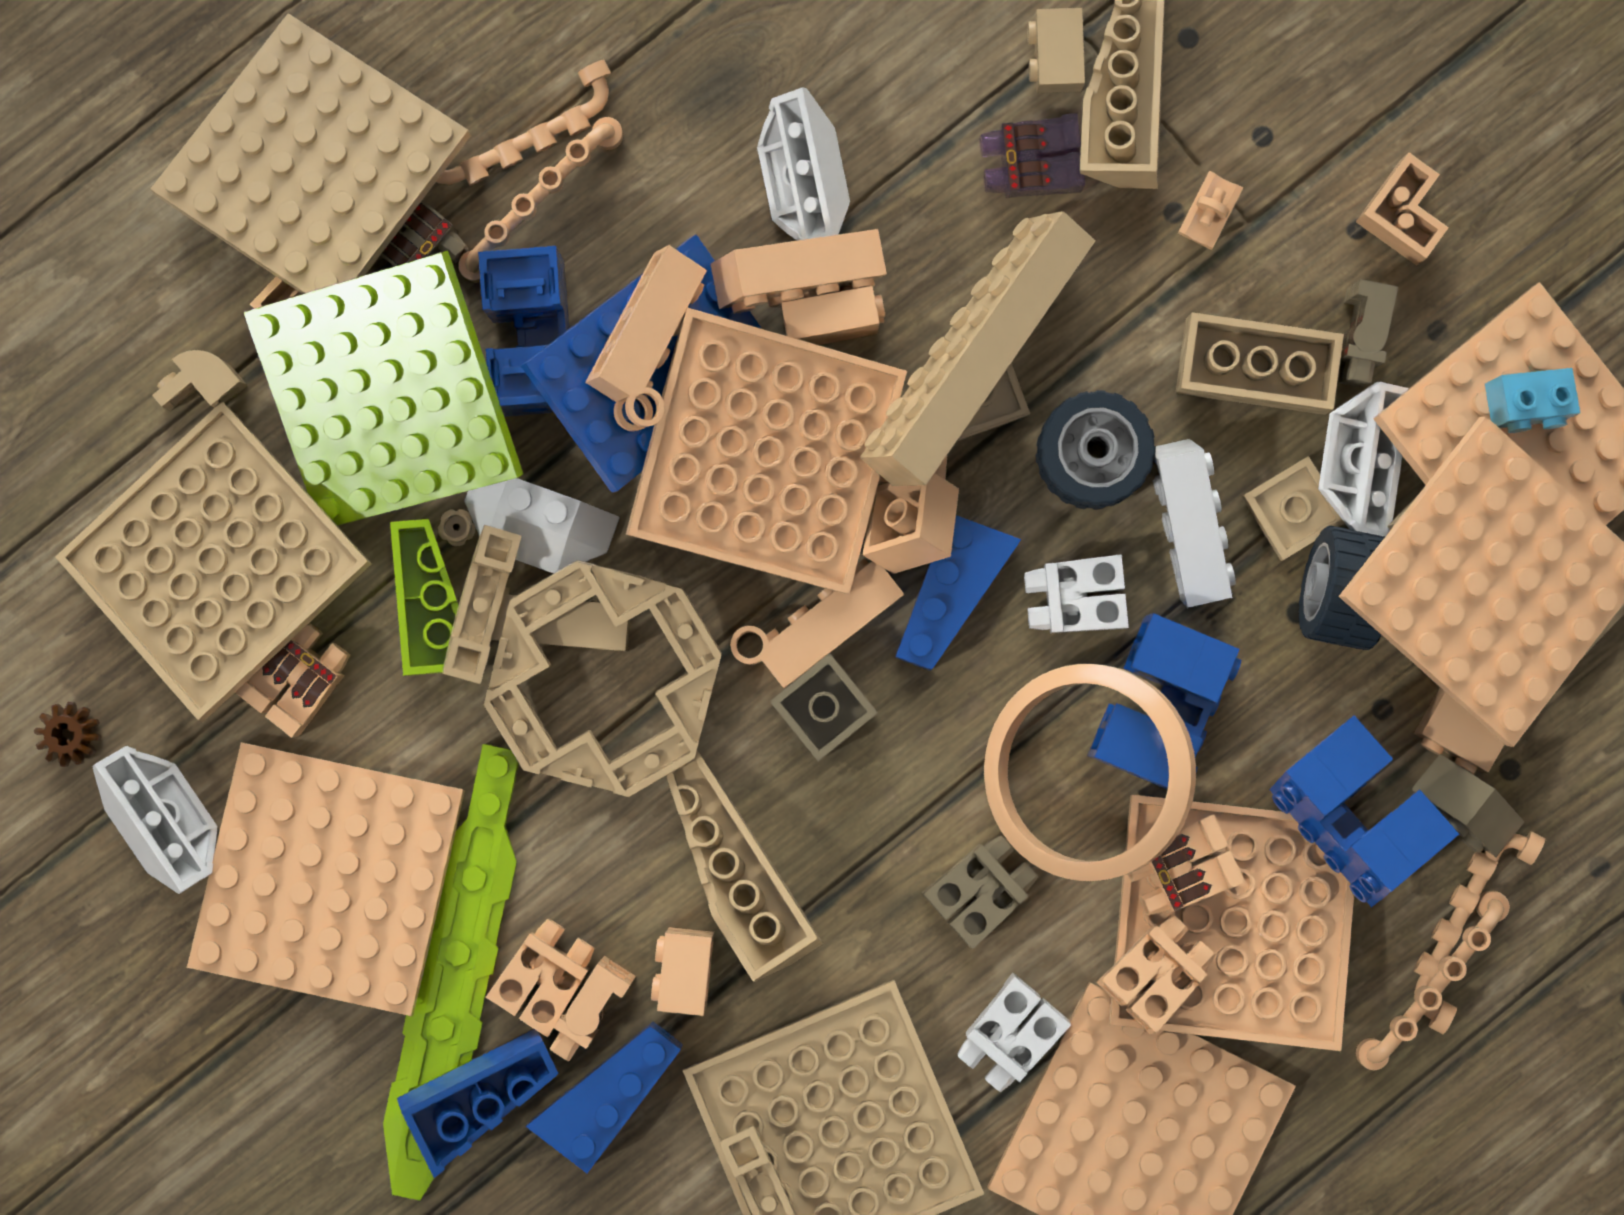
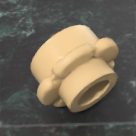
(453, 517)

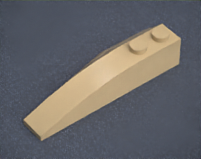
(1125, 98)
(738, 878)

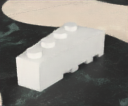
(1193, 523)

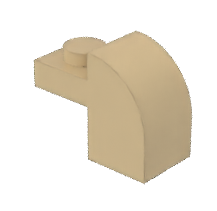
(199, 371)

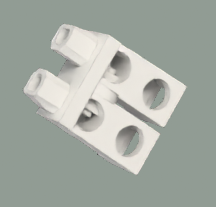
(1067, 598)
(1011, 1046)

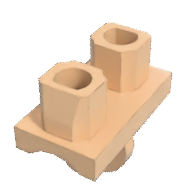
(1210, 210)

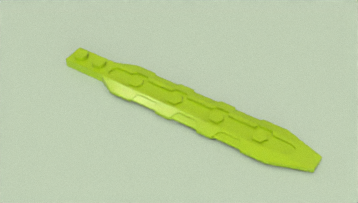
(458, 960)

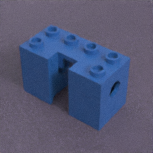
(530, 291)
(1192, 677)
(1316, 798)

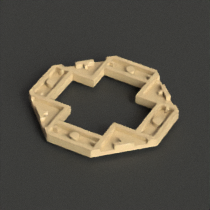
(582, 758)

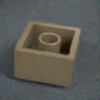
(823, 707)

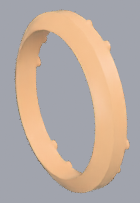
(1180, 761)

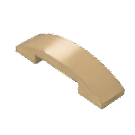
(480, 604)
(756, 1174)

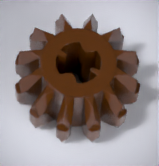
(62, 747)

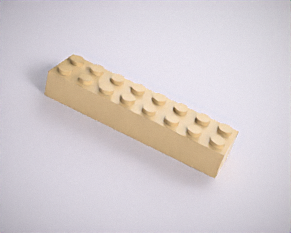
(976, 349)

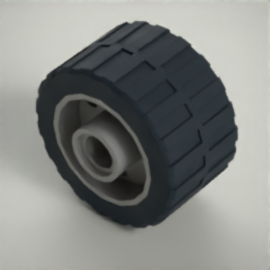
(1116, 428)
(1329, 569)

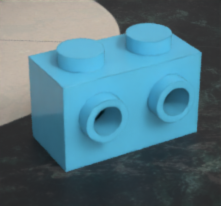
(1532, 399)

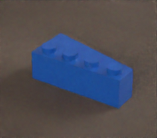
(953, 590)
(474, 1098)
(598, 1106)

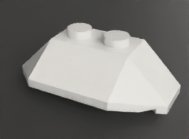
(802, 167)
(1361, 462)
(551, 525)
(158, 816)

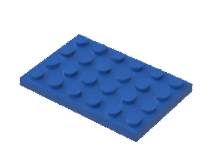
(586, 413)

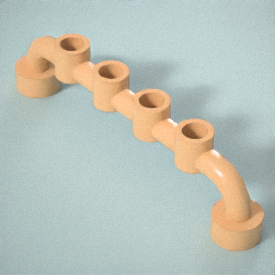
(605, 134)
(540, 136)
(1465, 901)
(1491, 908)

